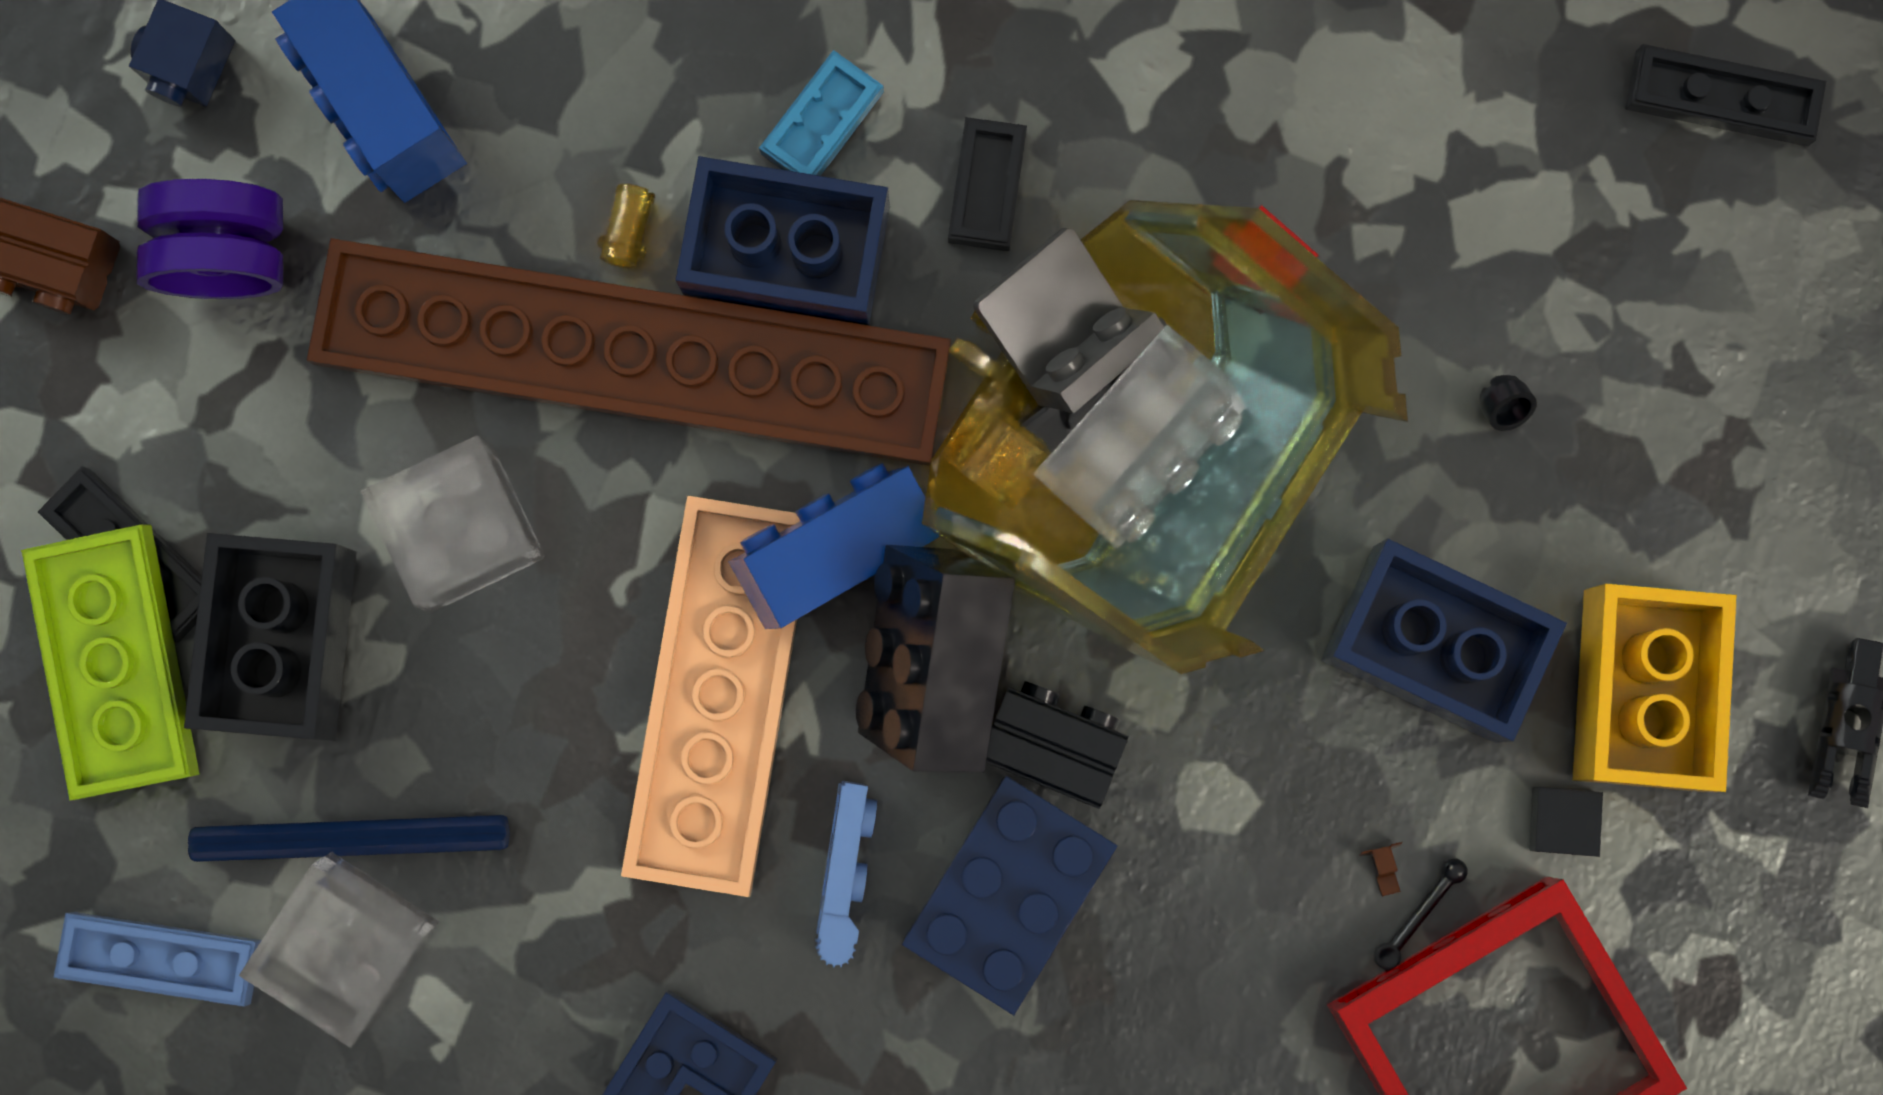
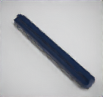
(348, 838)

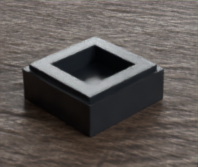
(1566, 821)

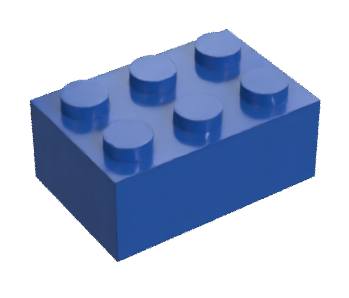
(367, 95)

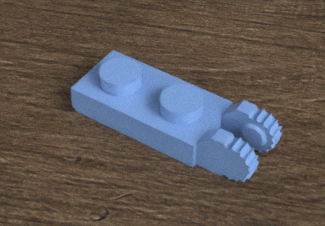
(843, 875)

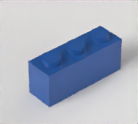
(831, 545)

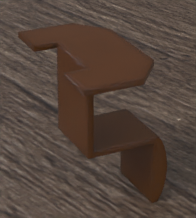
(1386, 869)

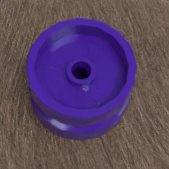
(209, 239)

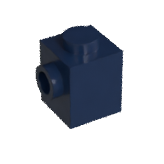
(180, 54)

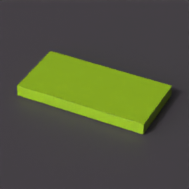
(110, 661)

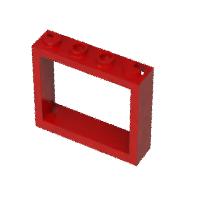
(1473, 942)

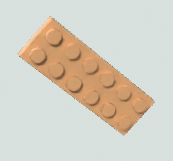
(710, 714)

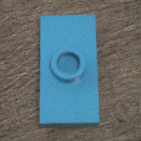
(822, 117)

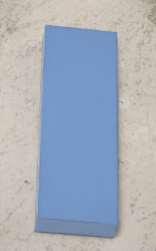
(155, 958)

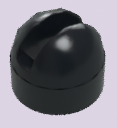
(1498, 408)

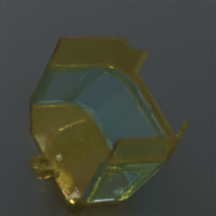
(1301, 358)

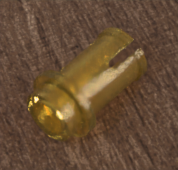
(627, 226)

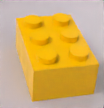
(1655, 688)

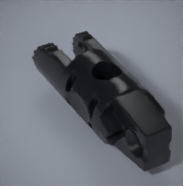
(1861, 692)

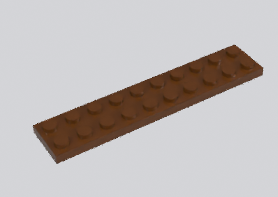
(630, 351)

